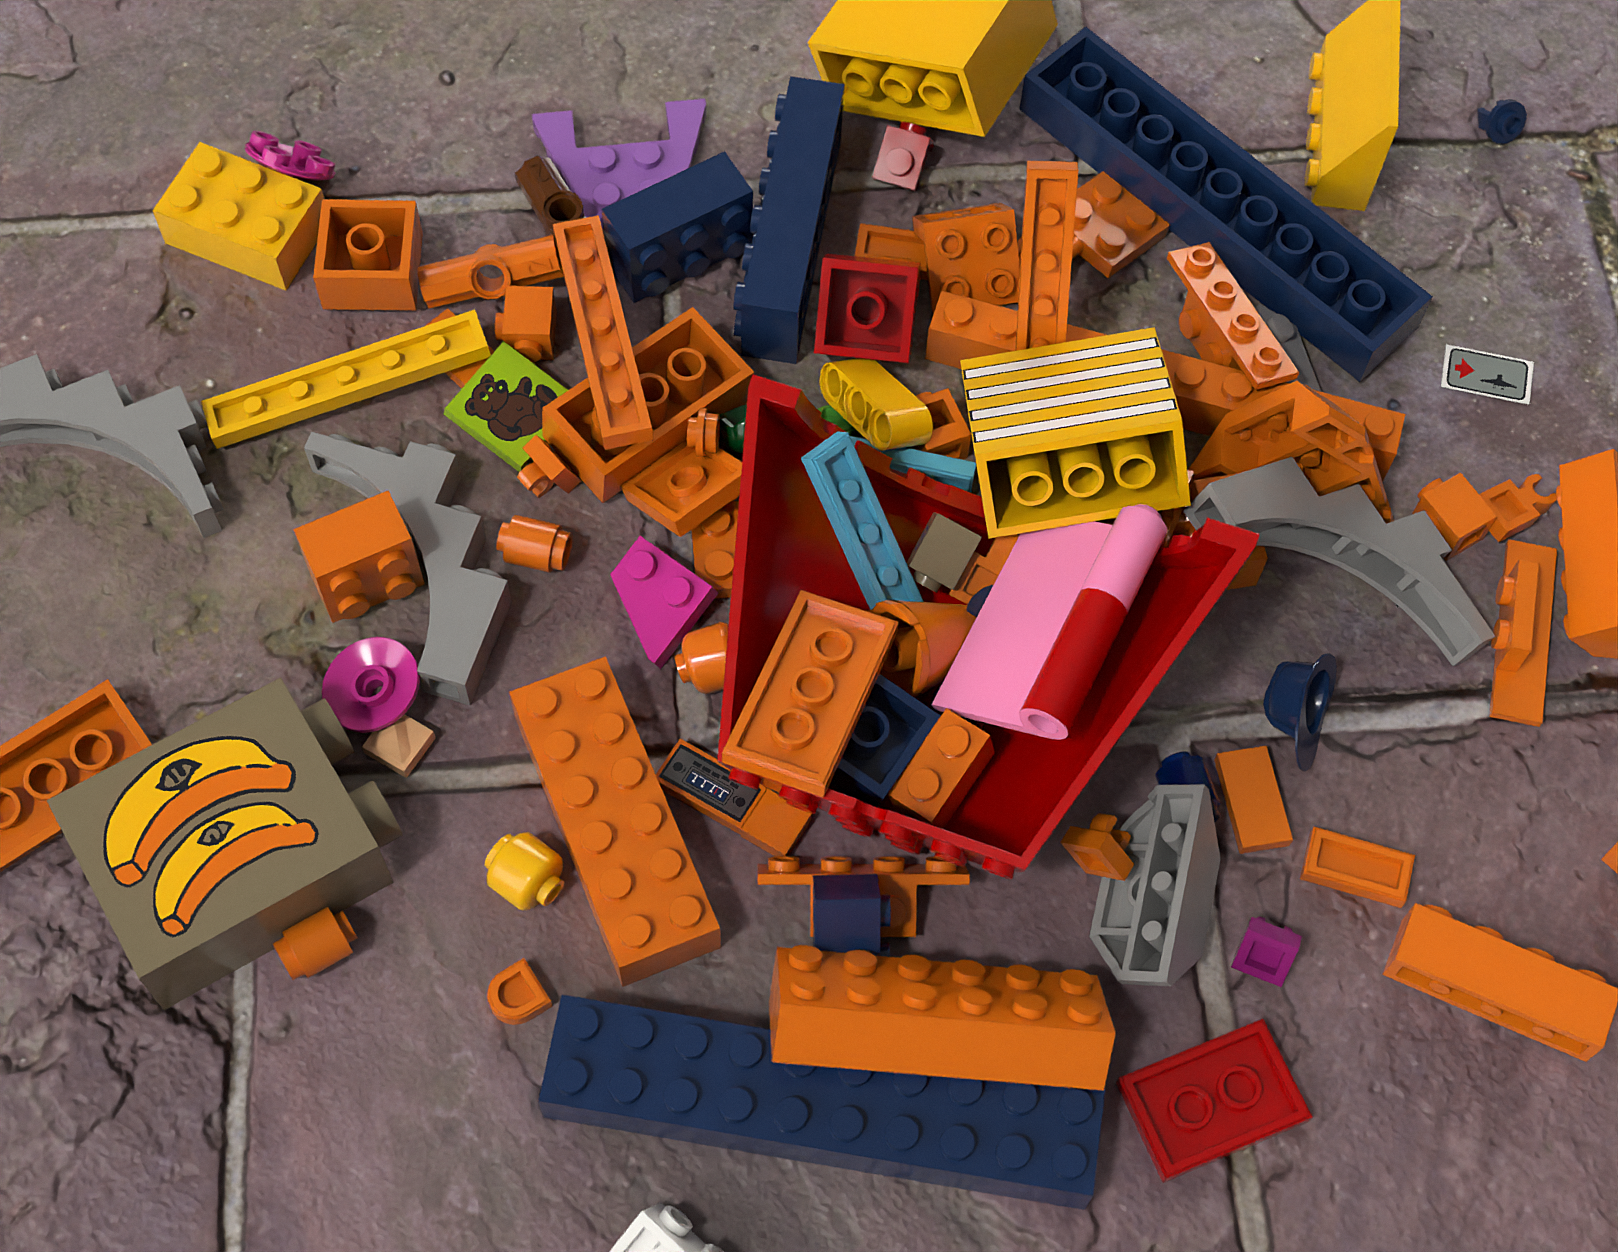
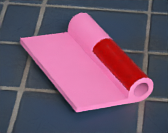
(1051, 623)

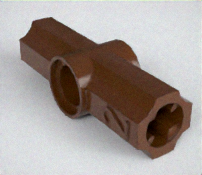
(548, 194)

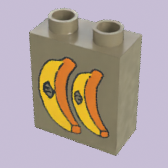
(226, 838)

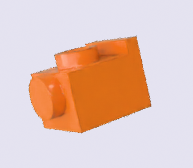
(949, 432)

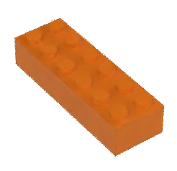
(615, 821)
(939, 1018)

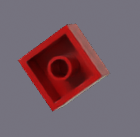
(867, 308)

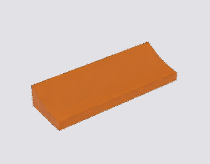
(55, 756)

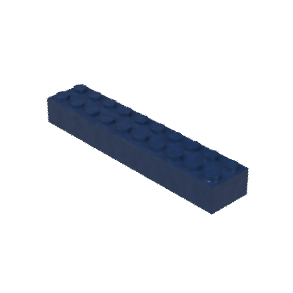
(1217, 193)
(722, 1090)

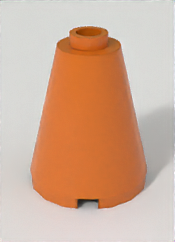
(925, 642)

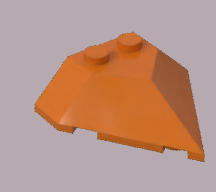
(1301, 425)

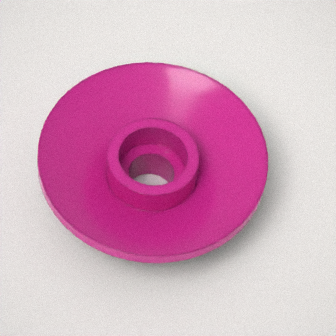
(359, 672)

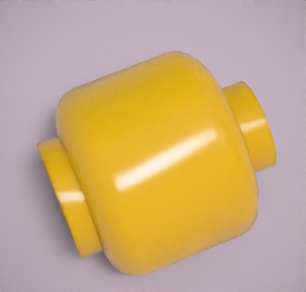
(524, 871)

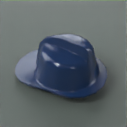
(1299, 701)

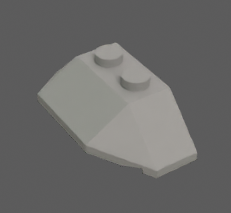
(1160, 915)

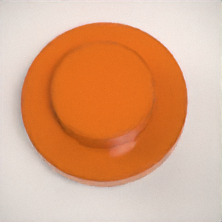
(704, 432)

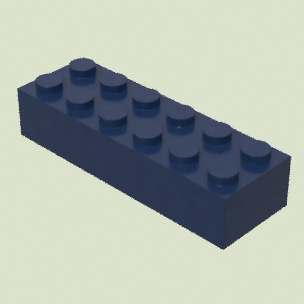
(789, 220)

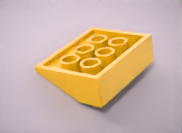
(1354, 105)

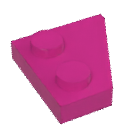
(660, 598)

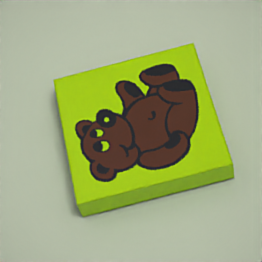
(505, 404)

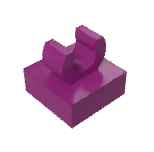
(1266, 951)

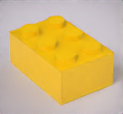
(241, 215)

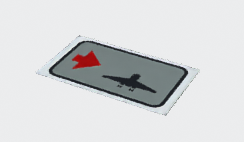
(1487, 374)

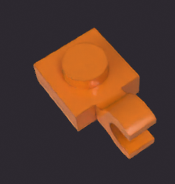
(983, 570)

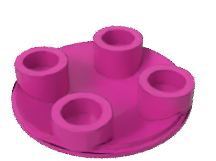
(299, 162)

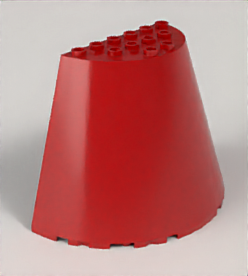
(1030, 780)

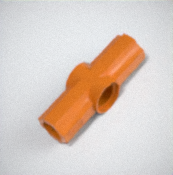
(462, 280)

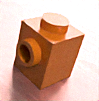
(528, 321)
(1456, 512)

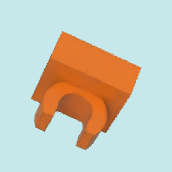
(546, 469)
(1100, 848)

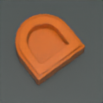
(517, 994)

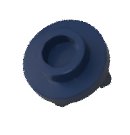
(1503, 121)

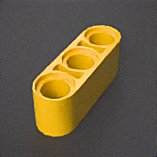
(876, 403)

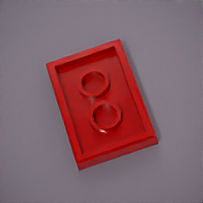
(1213, 1100)

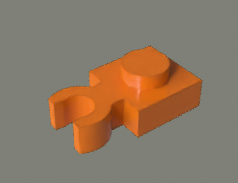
(1516, 506)

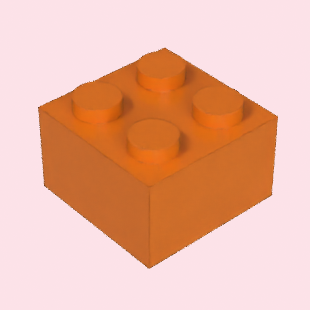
(368, 254)
(360, 557)

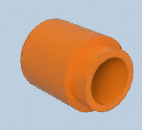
(534, 544)
(315, 943)

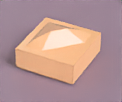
(400, 745)

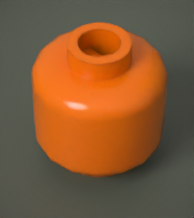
(704, 658)

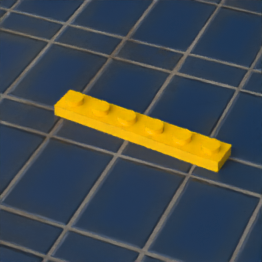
(345, 379)

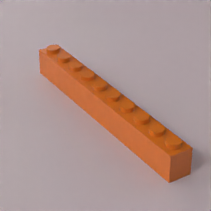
(1203, 390)

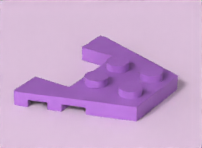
(616, 171)

